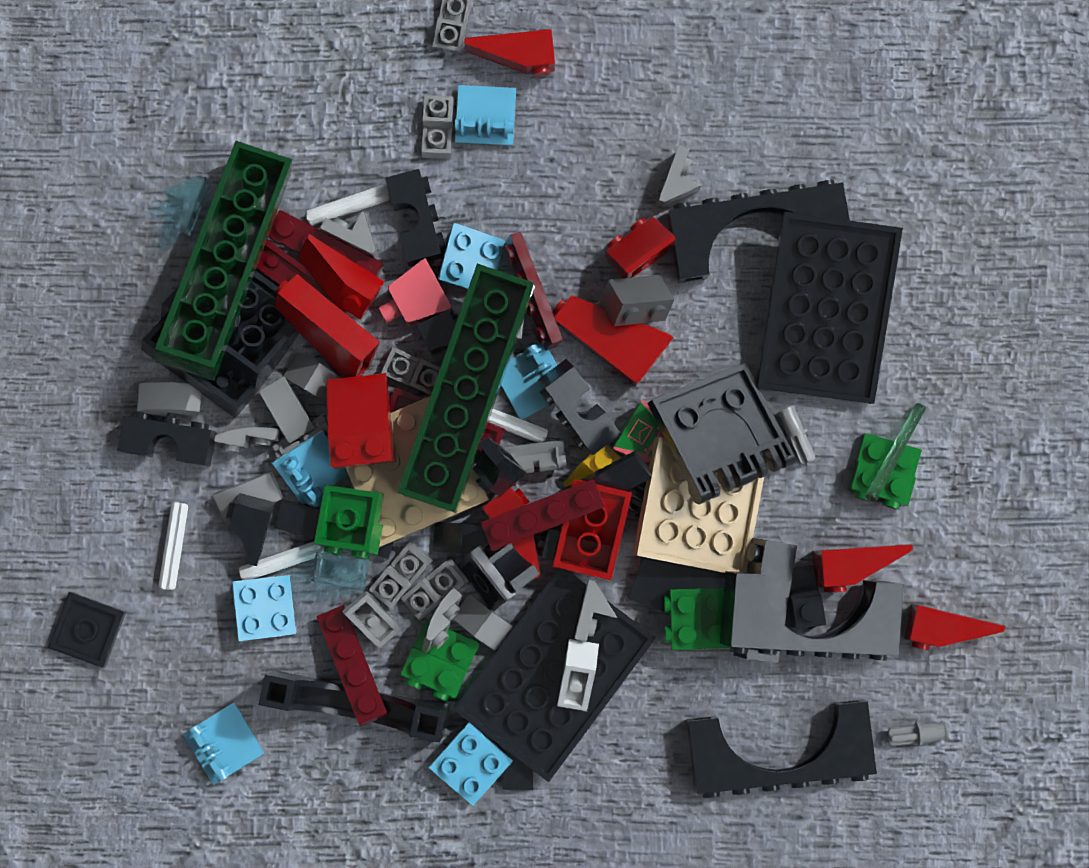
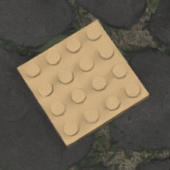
(400, 513)
(692, 534)

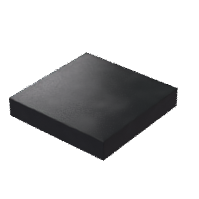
(486, 579)
(87, 629)

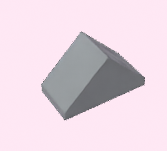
(310, 375)
(483, 623)

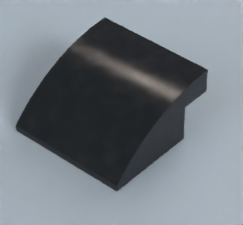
(252, 354)

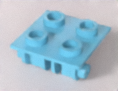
(485, 115)
(464, 251)
(522, 379)
(309, 469)
(263, 607)
(223, 743)
(470, 763)

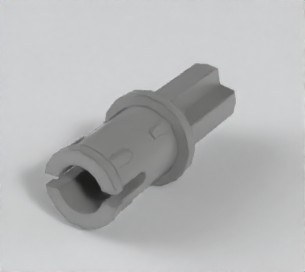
(796, 435)
(918, 733)

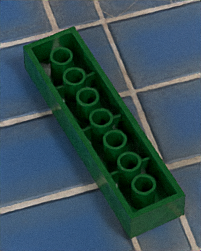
(223, 261)
(466, 388)

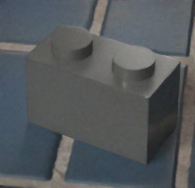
(637, 300)

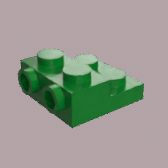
(901, 481)
(349, 521)
(694, 618)
(442, 667)

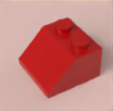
(639, 248)

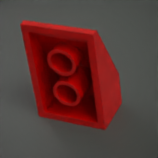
(359, 421)
(593, 540)
(849, 566)

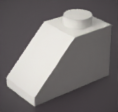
(578, 675)

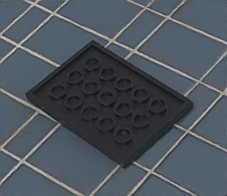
(829, 307)
(520, 685)

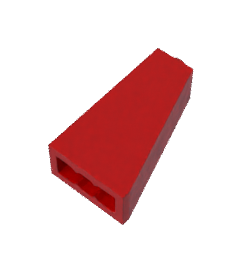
(326, 327)
(624, 348)

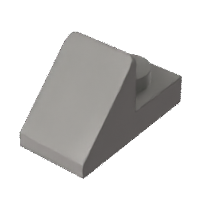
(676, 186)
(358, 238)
(592, 603)
(372, 619)

